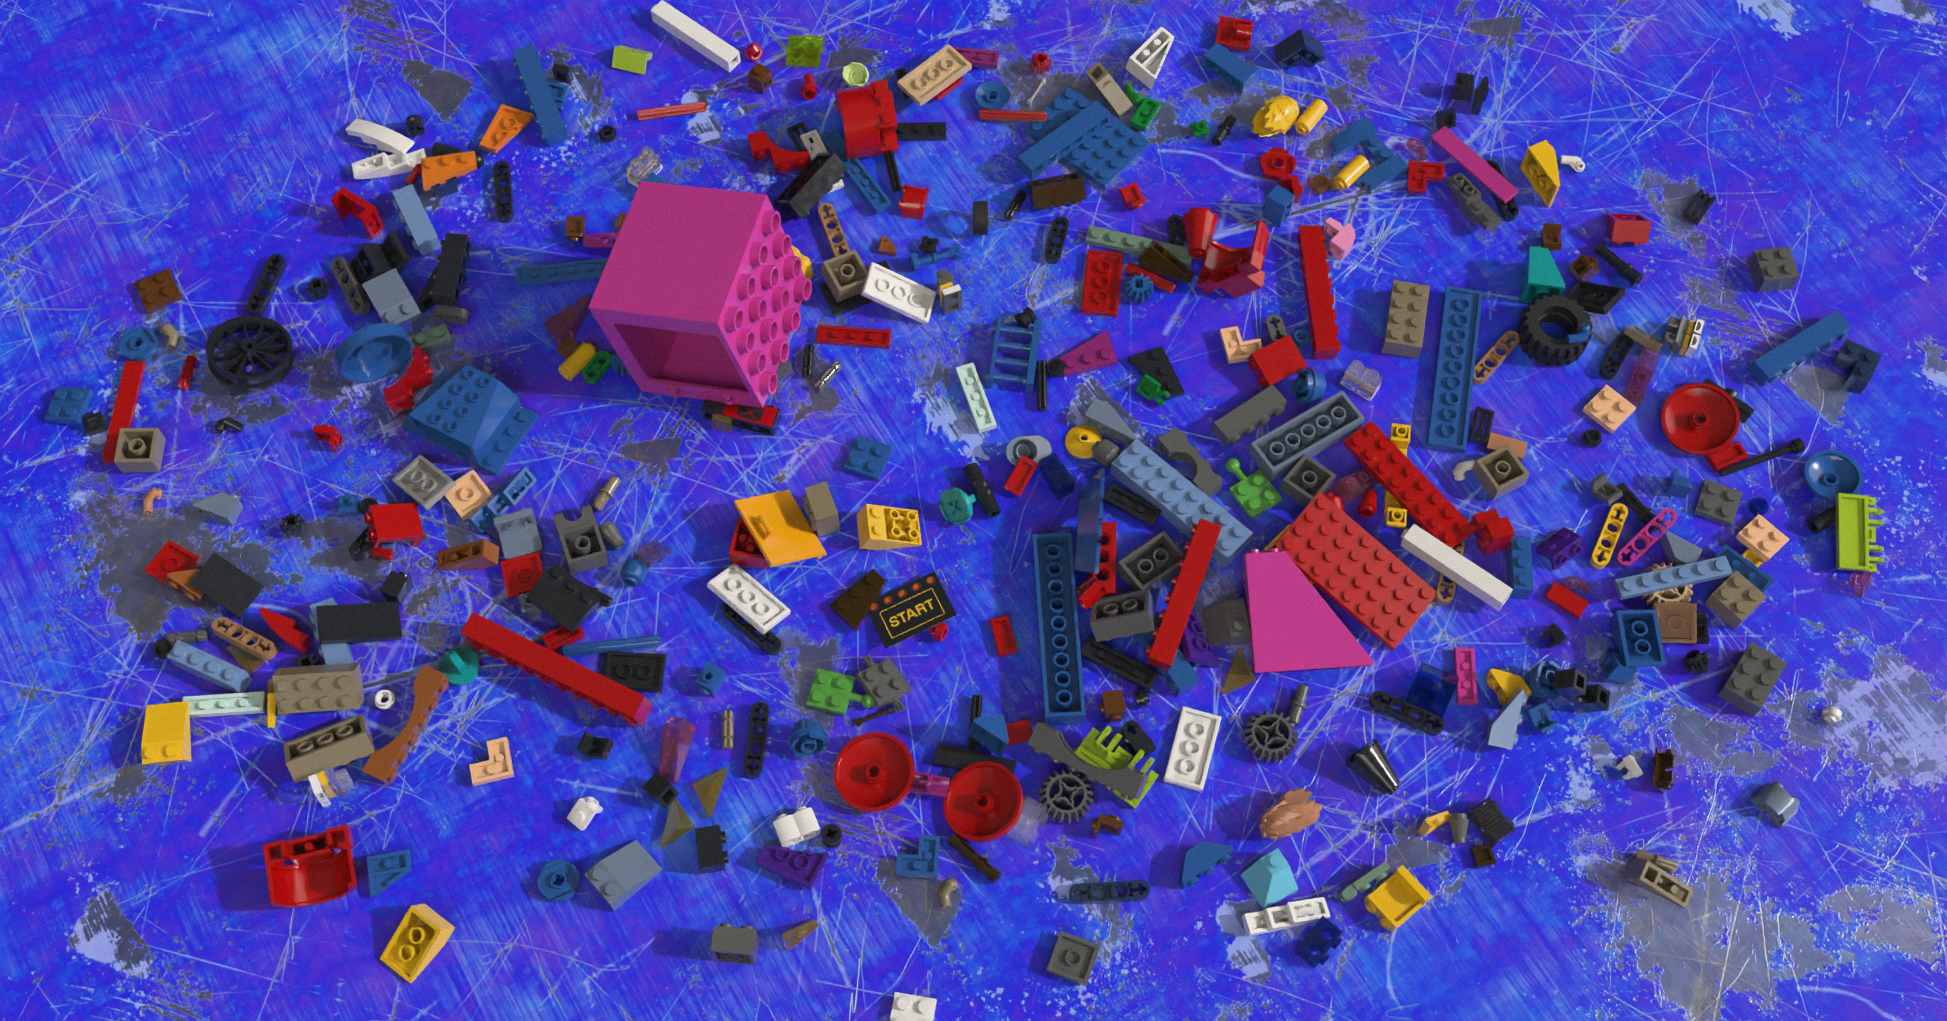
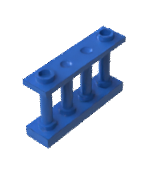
(1029, 364)

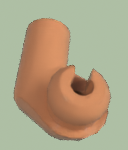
(148, 500)

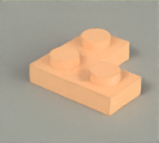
(1233, 346)
(497, 767)

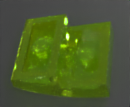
(804, 51)

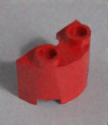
(913, 201)
(1090, 592)

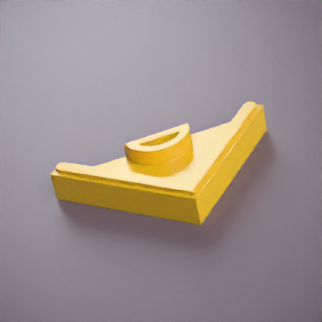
(271, 705)
(1433, 822)

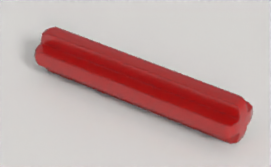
(1157, 280)

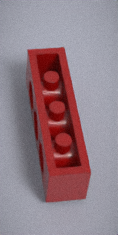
(1108, 553)

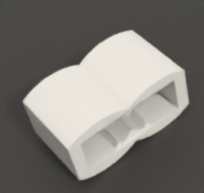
(796, 827)

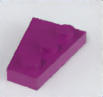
(600, 239)
(1090, 356)

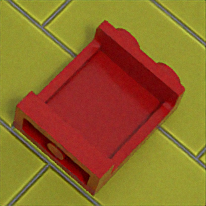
(349, 203)
(1276, 361)
(394, 523)

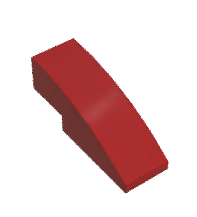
(287, 631)

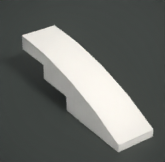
(382, 137)
(383, 165)
(1285, 916)

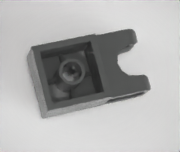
(581, 541)

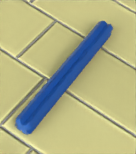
(611, 645)

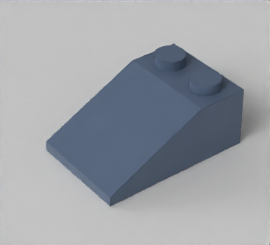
(392, 299)
(623, 874)

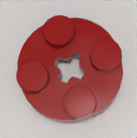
(1275, 155)

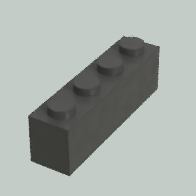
(1249, 416)

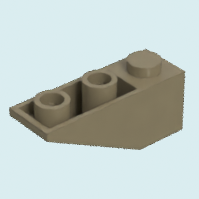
(1109, 88)

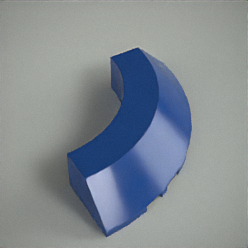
(1089, 523)

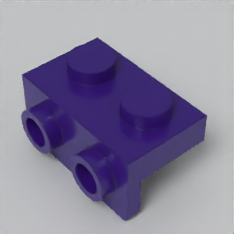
(1561, 547)

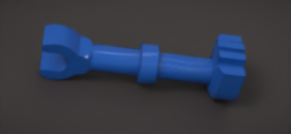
(916, 262)

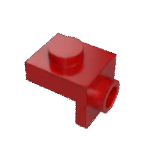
(1292, 184)
(1132, 196)
(328, 433)

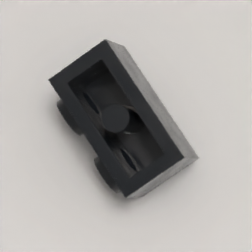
(710, 849)

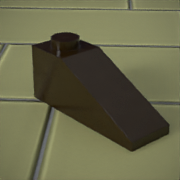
(1162, 262)

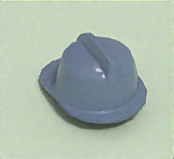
(1032, 447)

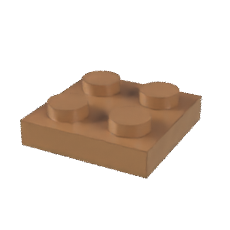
(1677, 622)

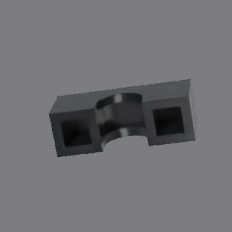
(1574, 687)

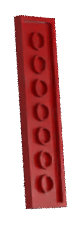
(1408, 485)

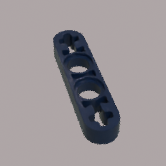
(1108, 888)

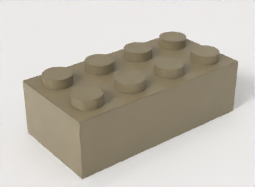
(1405, 319)
(318, 688)
(328, 748)

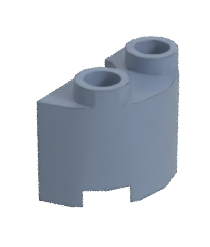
(1776, 802)

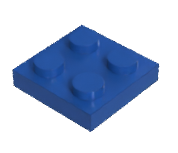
(69, 405)
(868, 458)

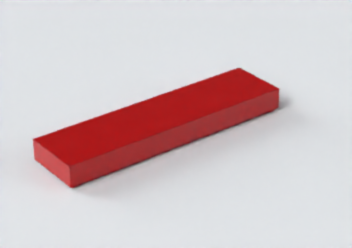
(853, 337)

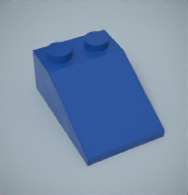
(1638, 638)

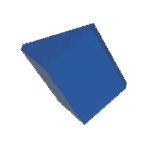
(990, 732)

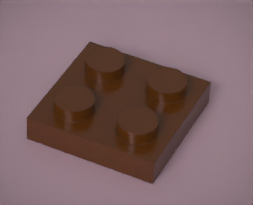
(158, 290)

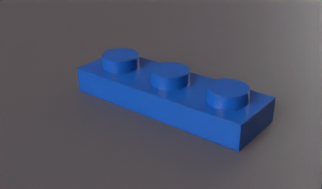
(1746, 568)

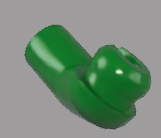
(1134, 97)

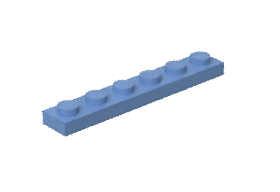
(1672, 577)

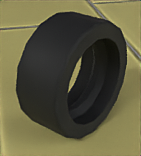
(980, 217)

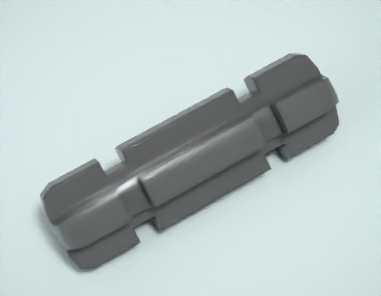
(827, 376)
(188, 636)

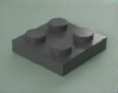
(1718, 502)
(1073, 958)

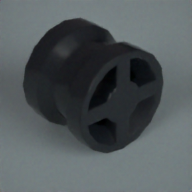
(415, 125)
(1025, 318)
(831, 841)

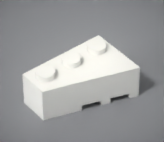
(1149, 58)

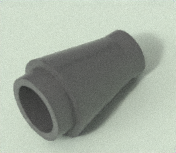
(611, 534)
(1459, 827)

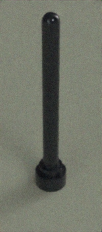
(1795, 446)

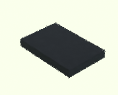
(1595, 297)
(226, 585)
(636, 670)

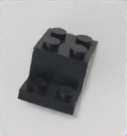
(378, 259)

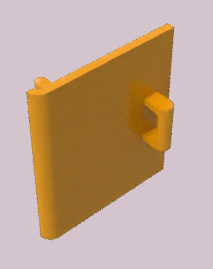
(779, 528)

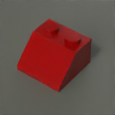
(1627, 228)

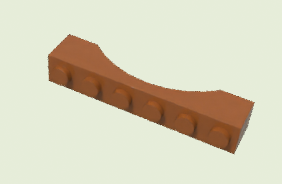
(386, 761)

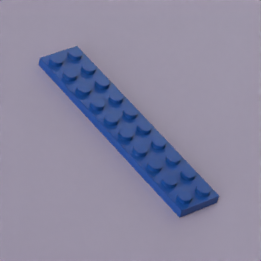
(1455, 369)

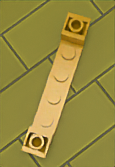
(1394, 513)

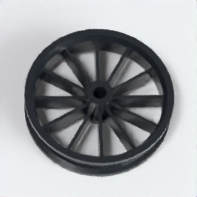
(249, 352)

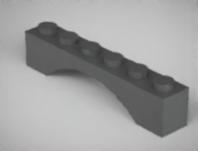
(1051, 742)

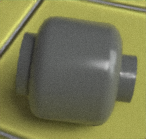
(1105, 452)

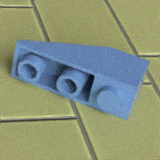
(1504, 724)

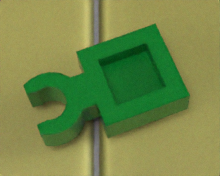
(1150, 389)

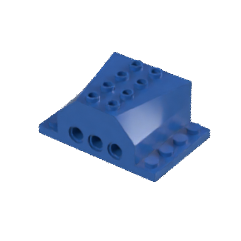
(471, 418)

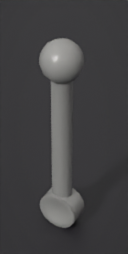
(1042, 82)

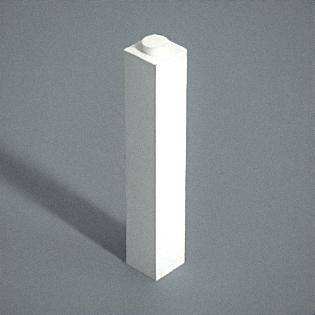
(695, 36)
(1455, 567)

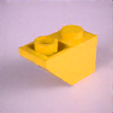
(1505, 684)

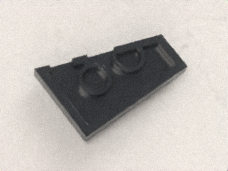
(1157, 365)

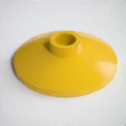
(1082, 448)

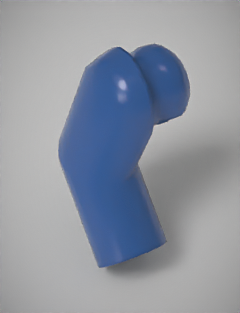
(1581, 336)

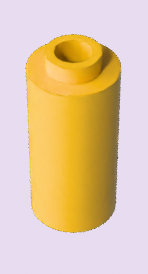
(1310, 117)
(1351, 172)
(577, 361)

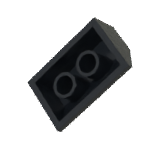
(564, 598)

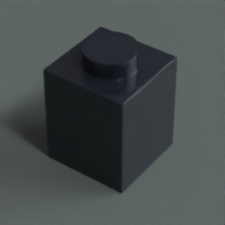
(1462, 86)
(396, 587)
(660, 790)

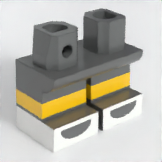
(948, 294)
(1686, 335)

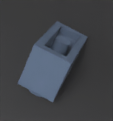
(220, 508)
(1679, 550)

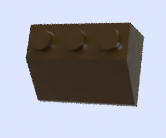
(1056, 190)

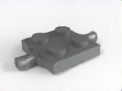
(883, 683)

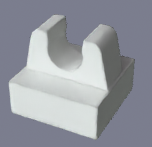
(1632, 766)

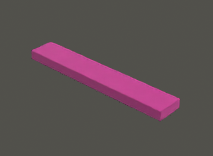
(1474, 165)

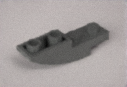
(1470, 202)

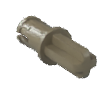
(606, 493)
(1663, 863)

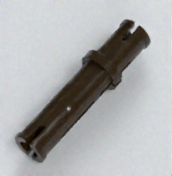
(980, 863)

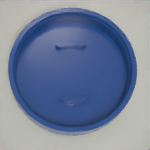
(373, 352)

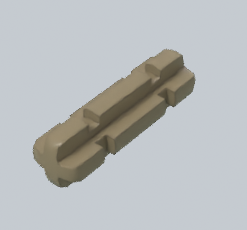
(727, 729)

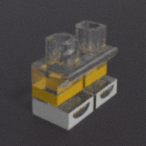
(643, 166)
(1360, 375)
(330, 784)

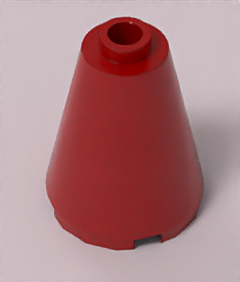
(1199, 230)

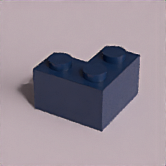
(1299, 48)
(1858, 362)

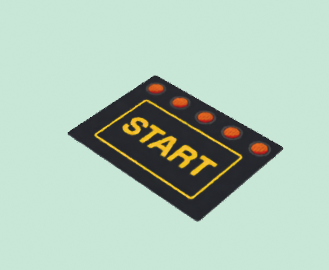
(911, 610)

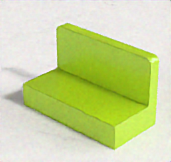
(630, 59)

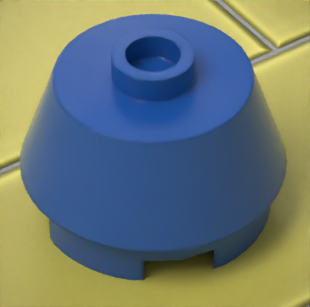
(1309, 386)
(1541, 679)
(807, 738)

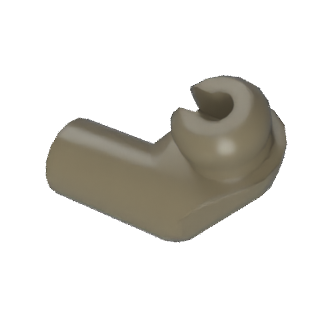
(944, 891)

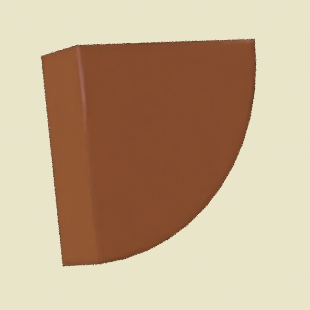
(886, 247)

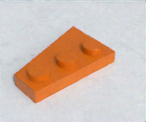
(504, 127)
(444, 167)

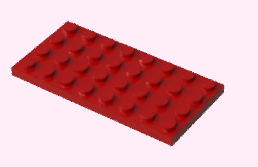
(1356, 570)

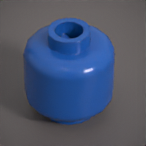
(633, 572)

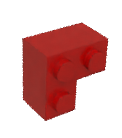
(1492, 532)
(745, 549)

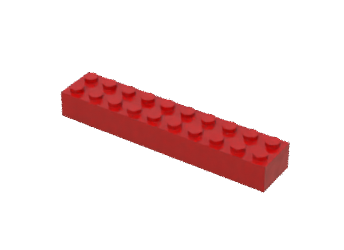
(557, 670)

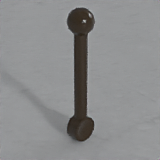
(858, 722)

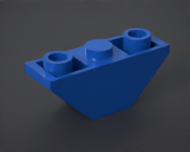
(1202, 861)

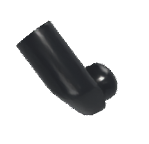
(227, 423)

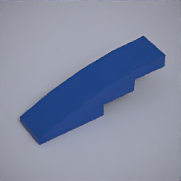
(500, 500)

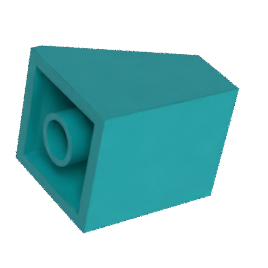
(1539, 275)

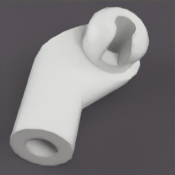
(1574, 161)
(1461, 468)

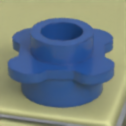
(1301, 333)

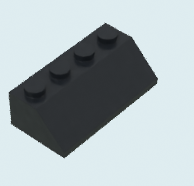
(811, 185)

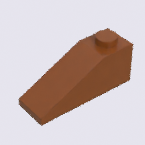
(469, 556)

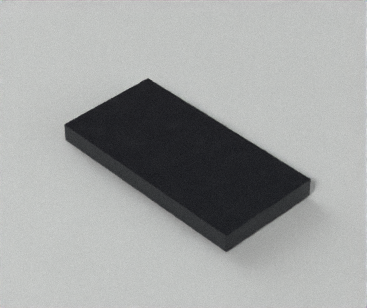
(850, 303)
(358, 622)

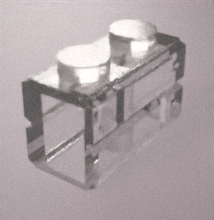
(1029, 821)

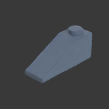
(1107, 421)

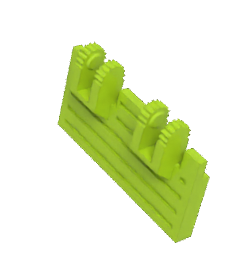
(1855, 533)
(1100, 756)

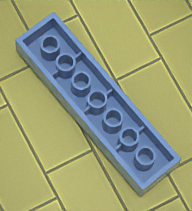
(1178, 499)

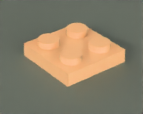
(1609, 409)
(467, 494)
(1762, 538)

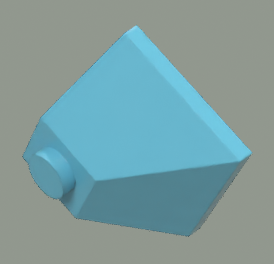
(1270, 879)

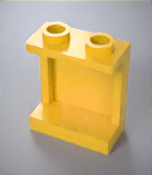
(1397, 899)

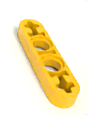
(1610, 536)

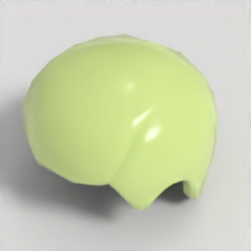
(855, 75)

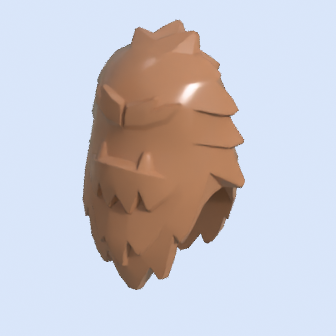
(1289, 815)

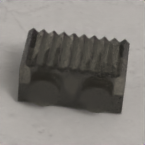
(1491, 822)

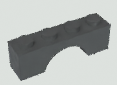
(1176, 446)

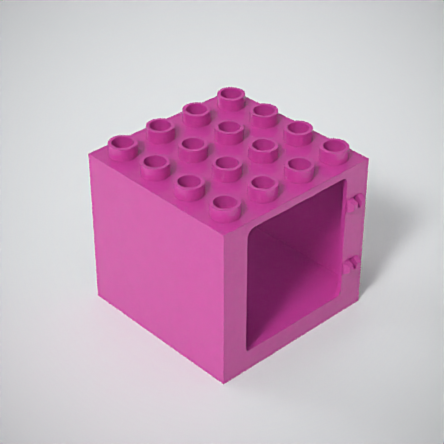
(701, 293)

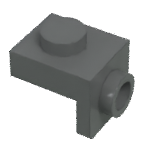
(1604, 491)

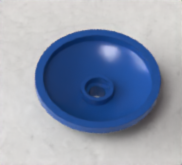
(1836, 468)

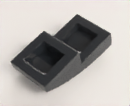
(1480, 96)

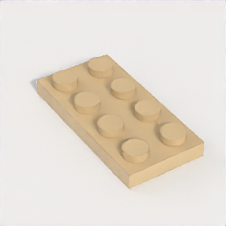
(934, 75)

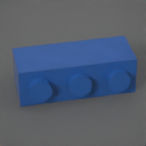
(1229, 67)
(1520, 567)

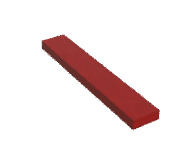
(124, 406)

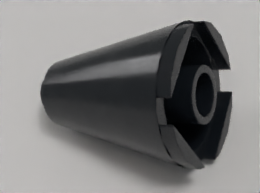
(1374, 767)

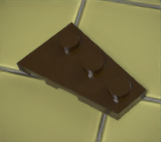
(858, 599)

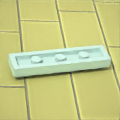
(976, 397)
(226, 704)

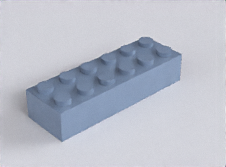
(1306, 434)

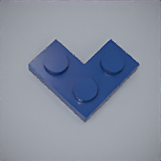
(921, 865)

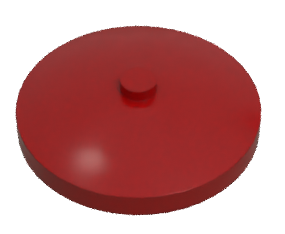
(1700, 419)
(874, 772)
(983, 802)

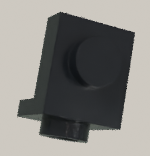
(1702, 629)
(595, 747)

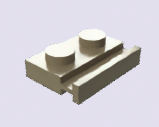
(1643, 338)

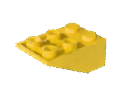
(888, 527)

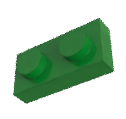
(1145, 114)

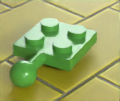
(1253, 492)
(834, 691)

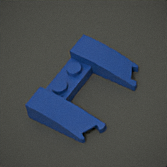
(1388, 166)

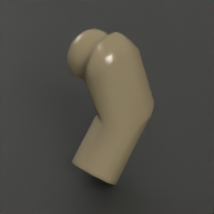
(172, 335)

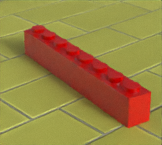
(1317, 292)
(1184, 594)

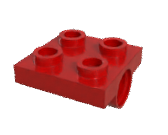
(1234, 33)

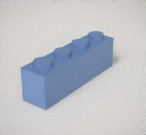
(416, 219)
(332, 653)
(209, 667)

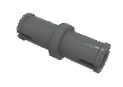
(1298, 704)

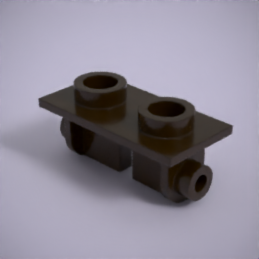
(1662, 778)

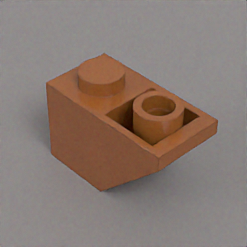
(182, 580)

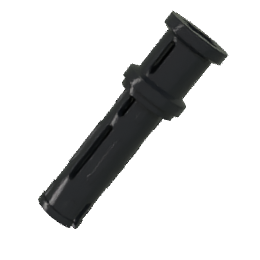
(1625, 269)
(1644, 514)

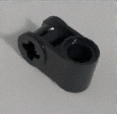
(1138, 740)

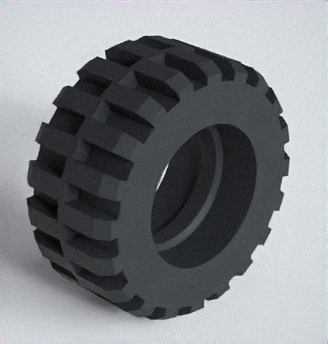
(1543, 347)

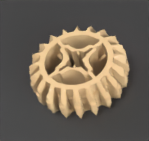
(1670, 595)

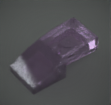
(651, 553)

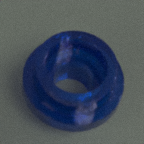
(1760, 502)

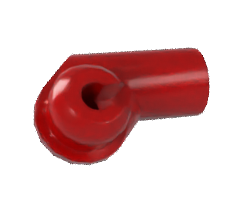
(414, 174)

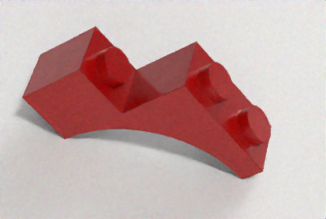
(782, 160)
(419, 375)

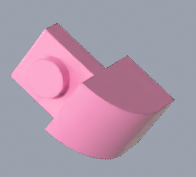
(1341, 236)

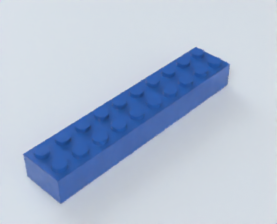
(1058, 629)

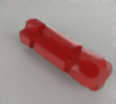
(187, 372)
(381, 552)

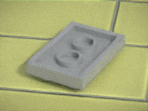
(423, 482)

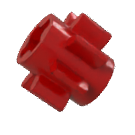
(1040, 63)

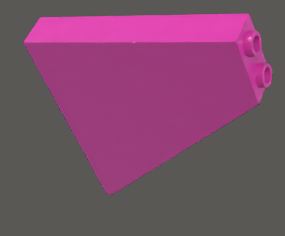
(1291, 620)

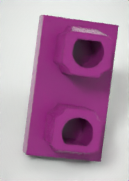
(930, 785)

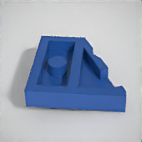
(387, 870)

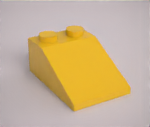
(1542, 170)
(166, 734)
(416, 941)

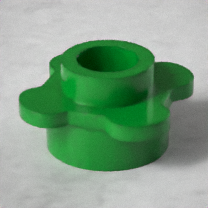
(1197, 132)

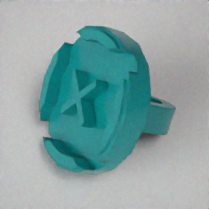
(956, 506)
(460, 666)

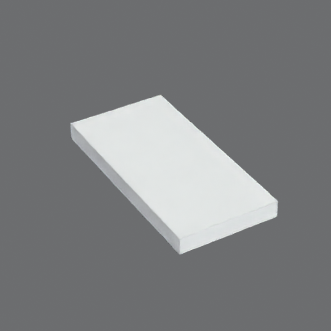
(898, 293)
(748, 598)
(1192, 749)

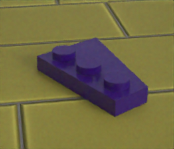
(1195, 646)
(796, 866)

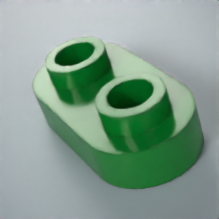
(595, 367)

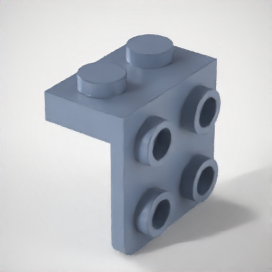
(518, 533)

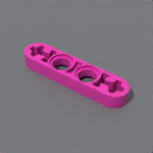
(1646, 537)

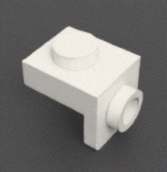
(584, 812)

